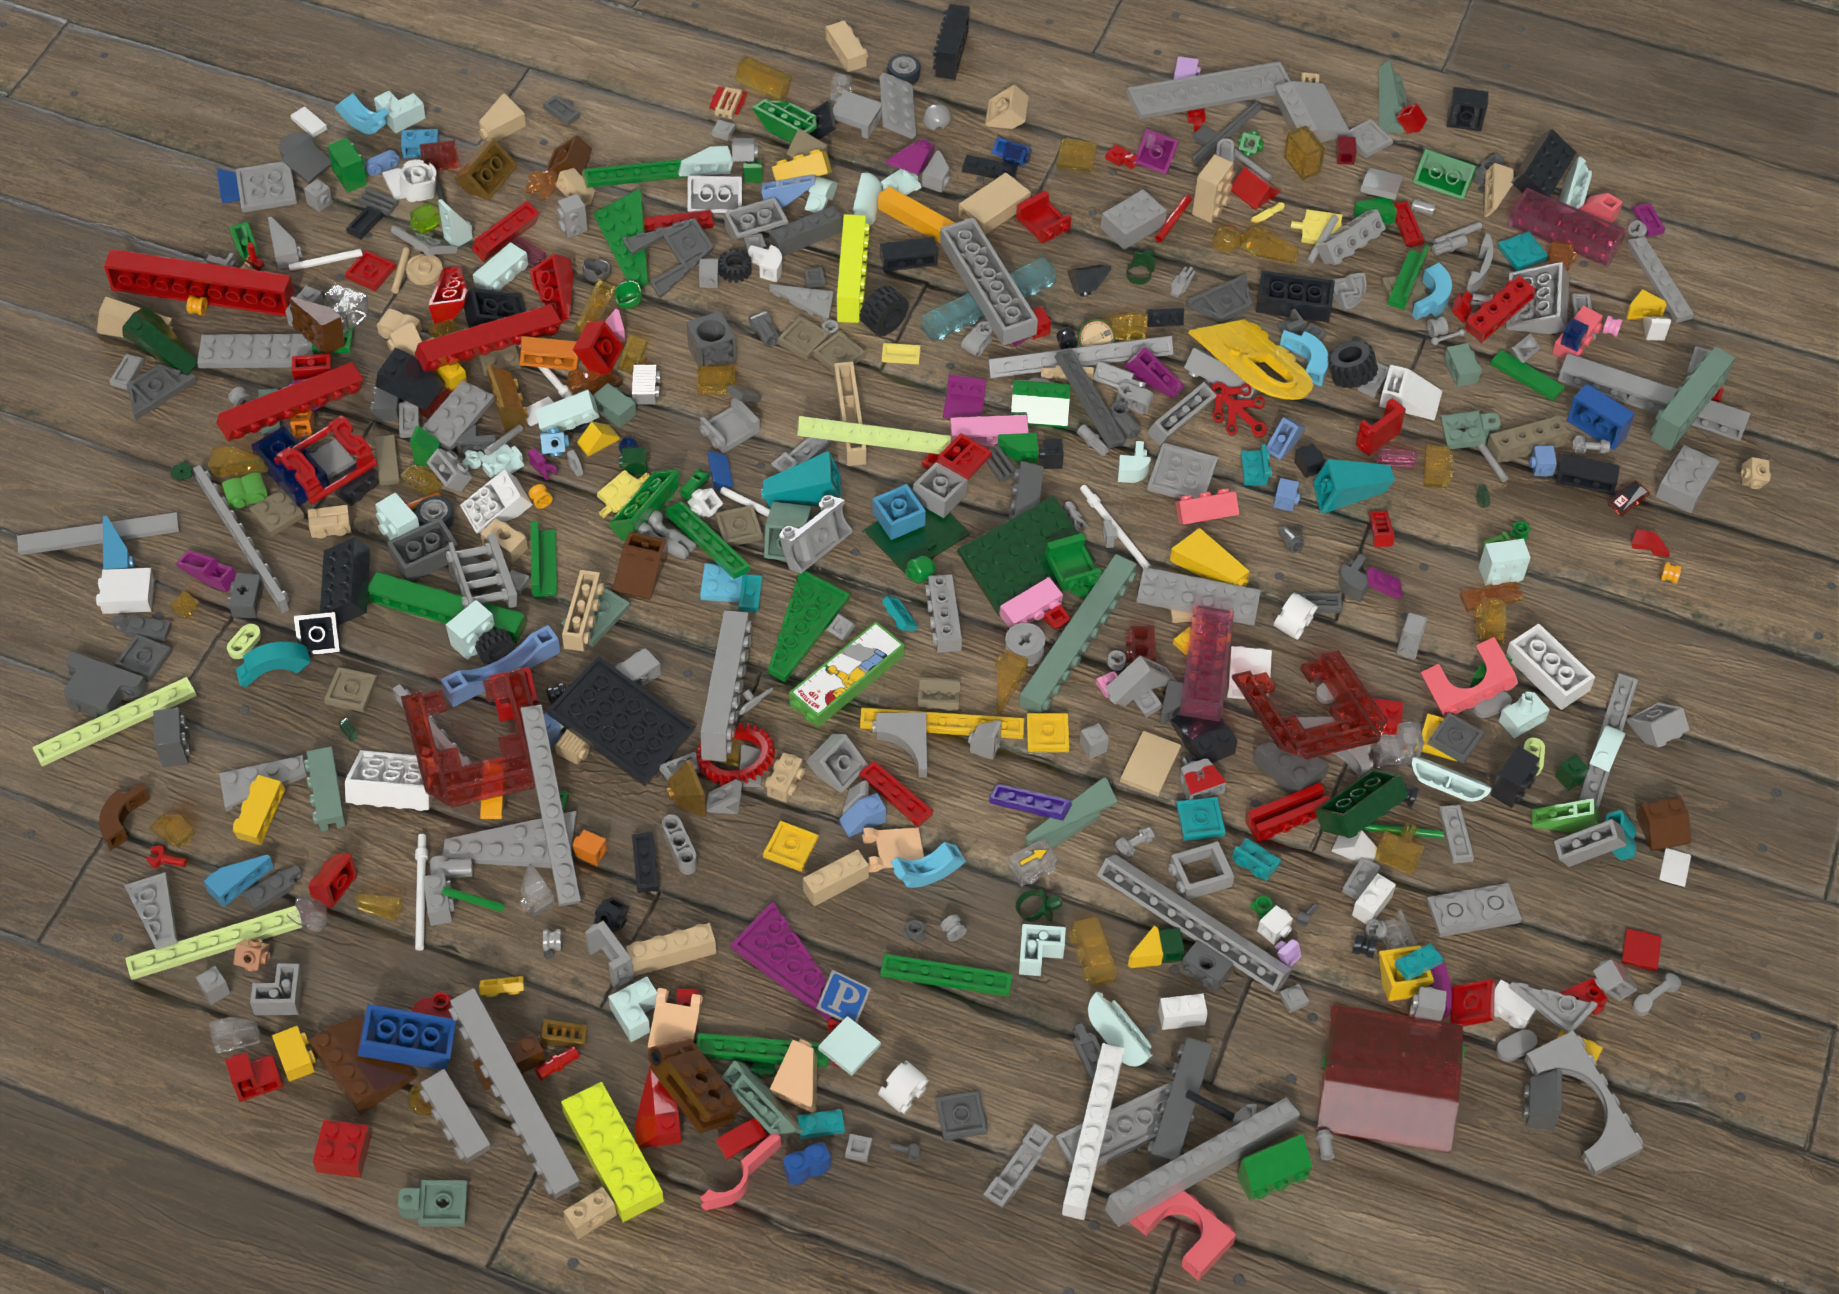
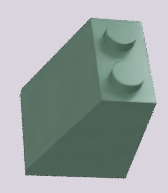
(781, 516)

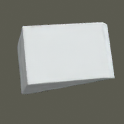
(1656, 327)
(1355, 847)

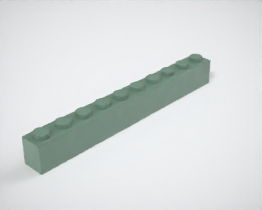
(1078, 635)

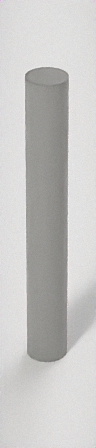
(1252, 165)
(1466, 230)
(1327, 231)
(503, 440)
(1493, 463)

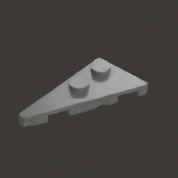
(424, 243)
(807, 299)
(1561, 1010)

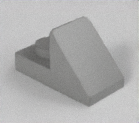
(725, 798)

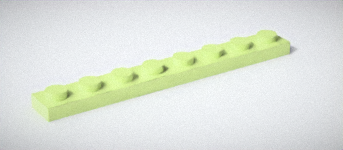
(872, 435)
(113, 721)
(210, 943)

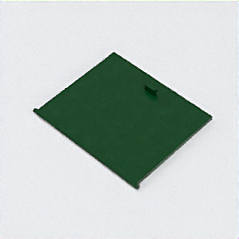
(936, 533)

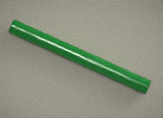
(1398, 830)

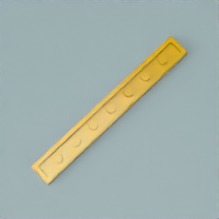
(952, 723)

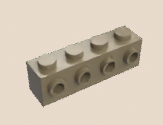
(1521, 440)

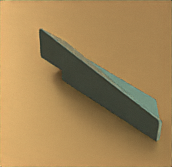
(1391, 98)
(1083, 812)
(760, 1100)

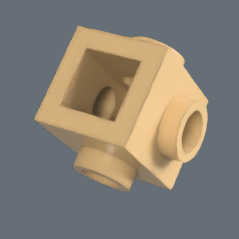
(1755, 473)

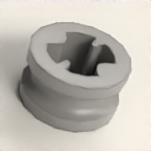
(1642, 229)
(833, 324)
(1116, 655)
(1381, 930)

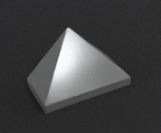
(1524, 348)

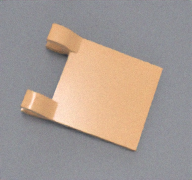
(891, 844)
(673, 1020)

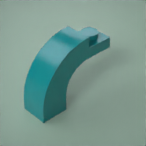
(272, 656)

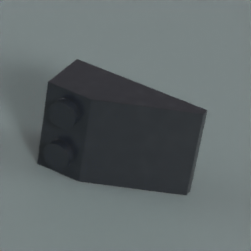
(489, 305)
(406, 379)
(1205, 737)

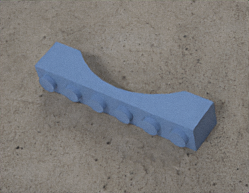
(469, 683)

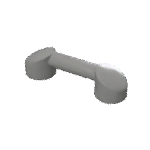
(1644, 1001)

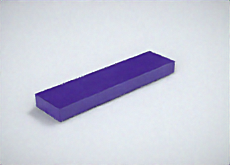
(1030, 802)

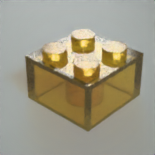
(1304, 152)

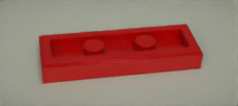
(1407, 225)

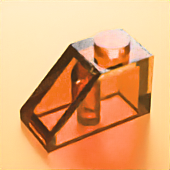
(1561, 252)

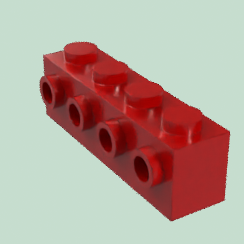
(1500, 309)

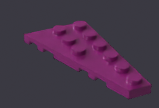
(781, 956)

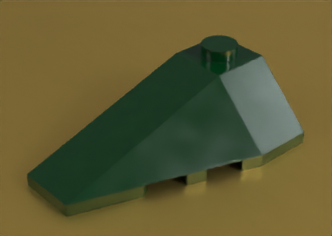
(156, 337)

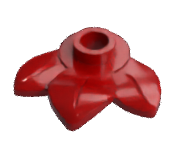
(430, 1005)

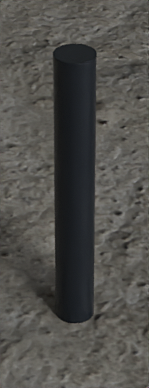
(1204, 1102)

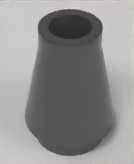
(1292, 541)

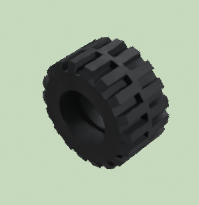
(884, 310)
(1352, 364)

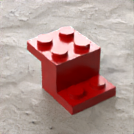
(960, 456)

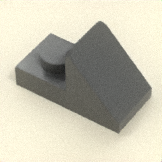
(473, 442)

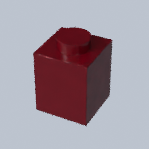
(1346, 150)

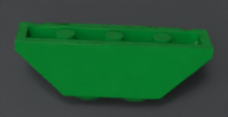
(784, 118)

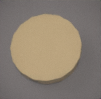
(424, 269)

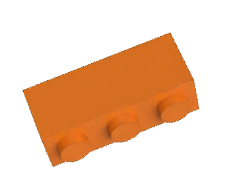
(548, 353)

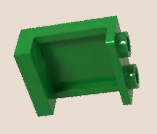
(1071, 562)

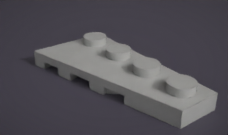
(236, 783)

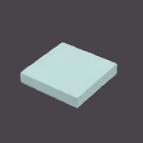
(849, 1046)

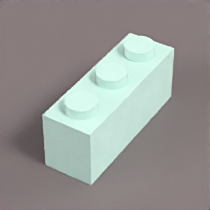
(501, 268)
(568, 412)

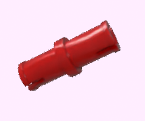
(556, 1063)

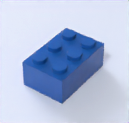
(1600, 416)

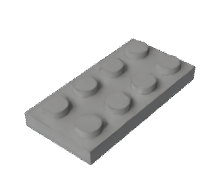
(897, 105)
(458, 414)

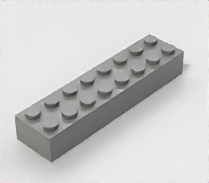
(988, 281)
(725, 686)

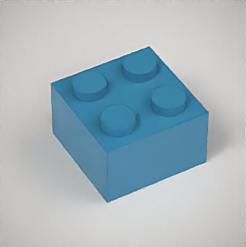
(898, 511)

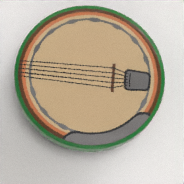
(1096, 333)

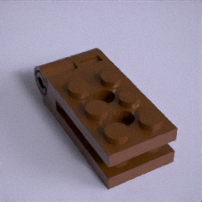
(694, 1084)

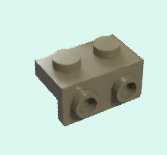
(939, 693)

